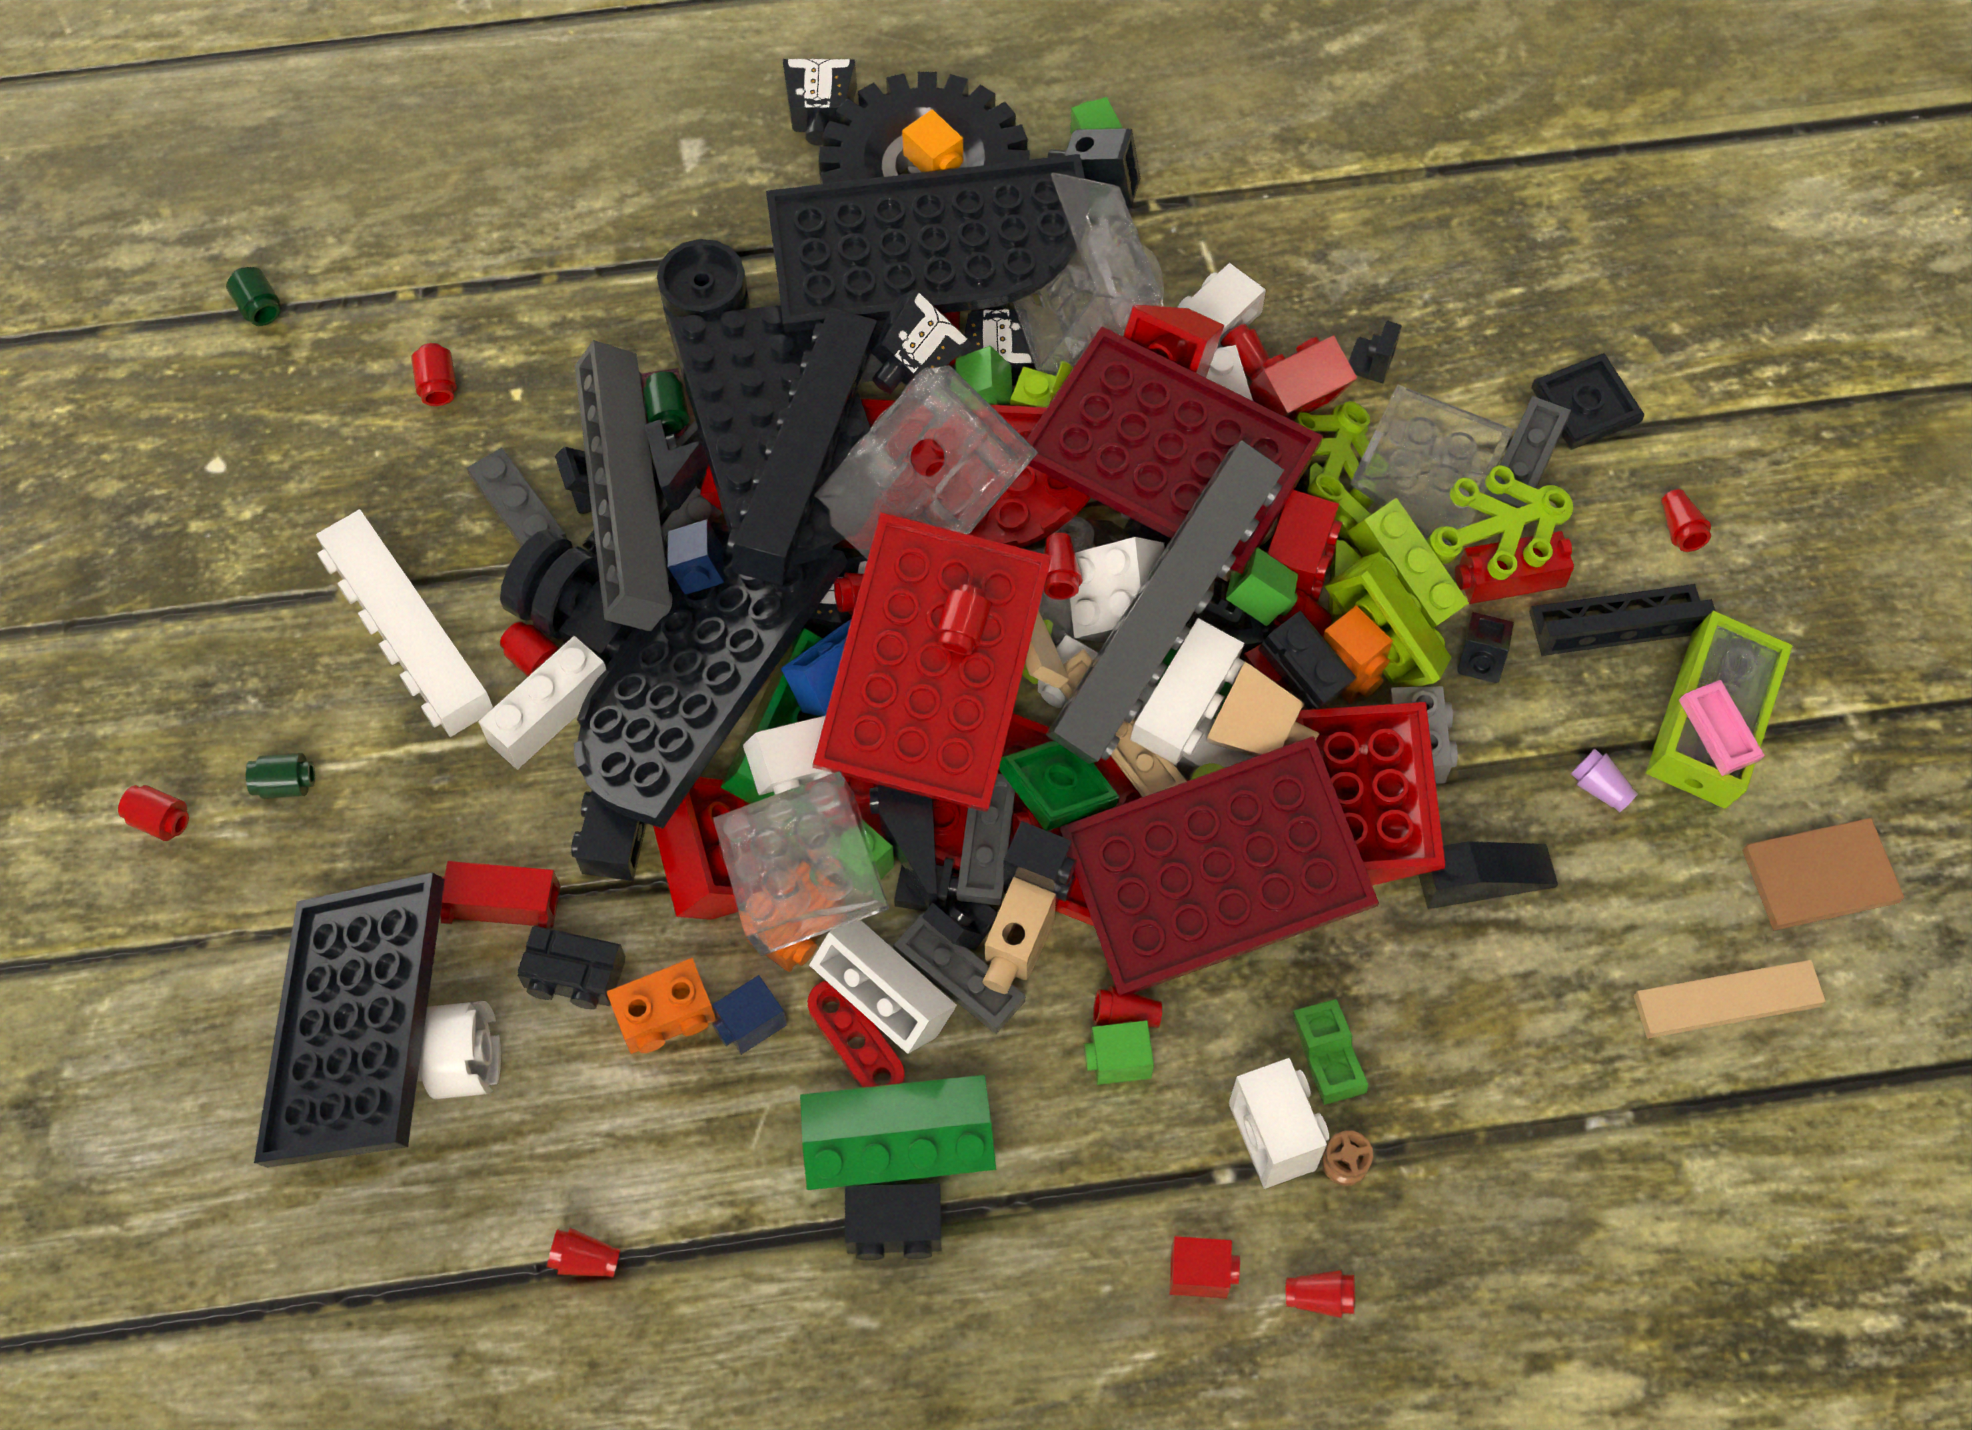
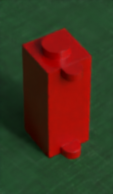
(1480, 586)
(499, 894)

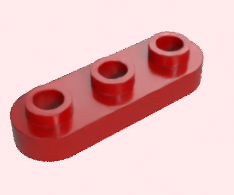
(842, 1026)

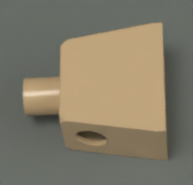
(1258, 716)
(1018, 934)

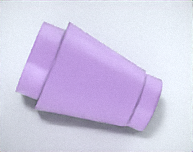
(1604, 780)

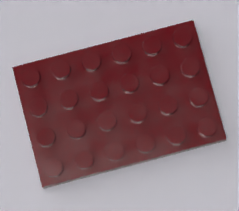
(1155, 433)
(1218, 867)

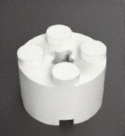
(458, 1051)

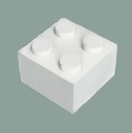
(1109, 584)
(1278, 1122)

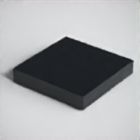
(1596, 399)

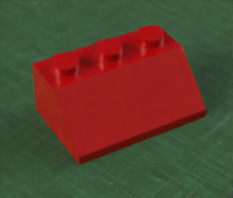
(1176, 335)
(694, 853)

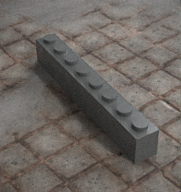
(622, 488)
(1165, 603)

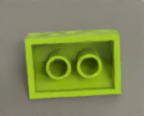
(1417, 649)

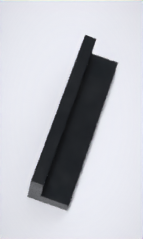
(1618, 626)

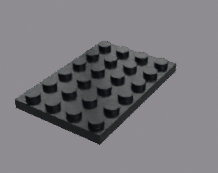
(351, 1023)

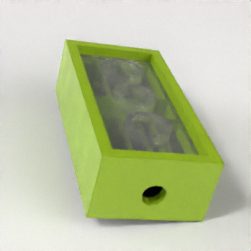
(1751, 671)

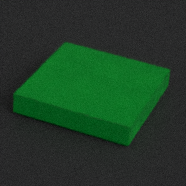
(1057, 784)

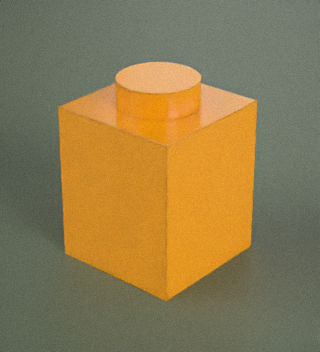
(932, 144)

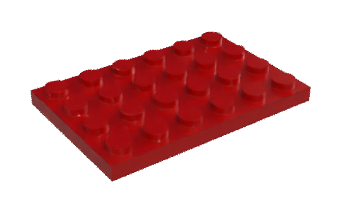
(904, 704)

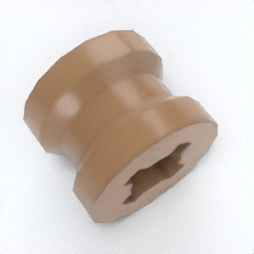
(1351, 1149)

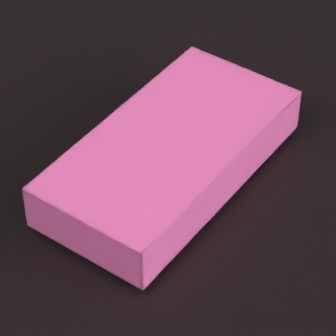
(1721, 727)

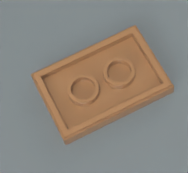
(1822, 874)

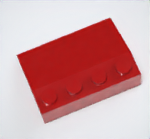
(1384, 784)

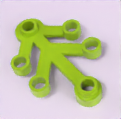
(1350, 424)
(1505, 520)

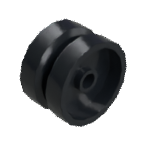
(702, 280)
(548, 581)

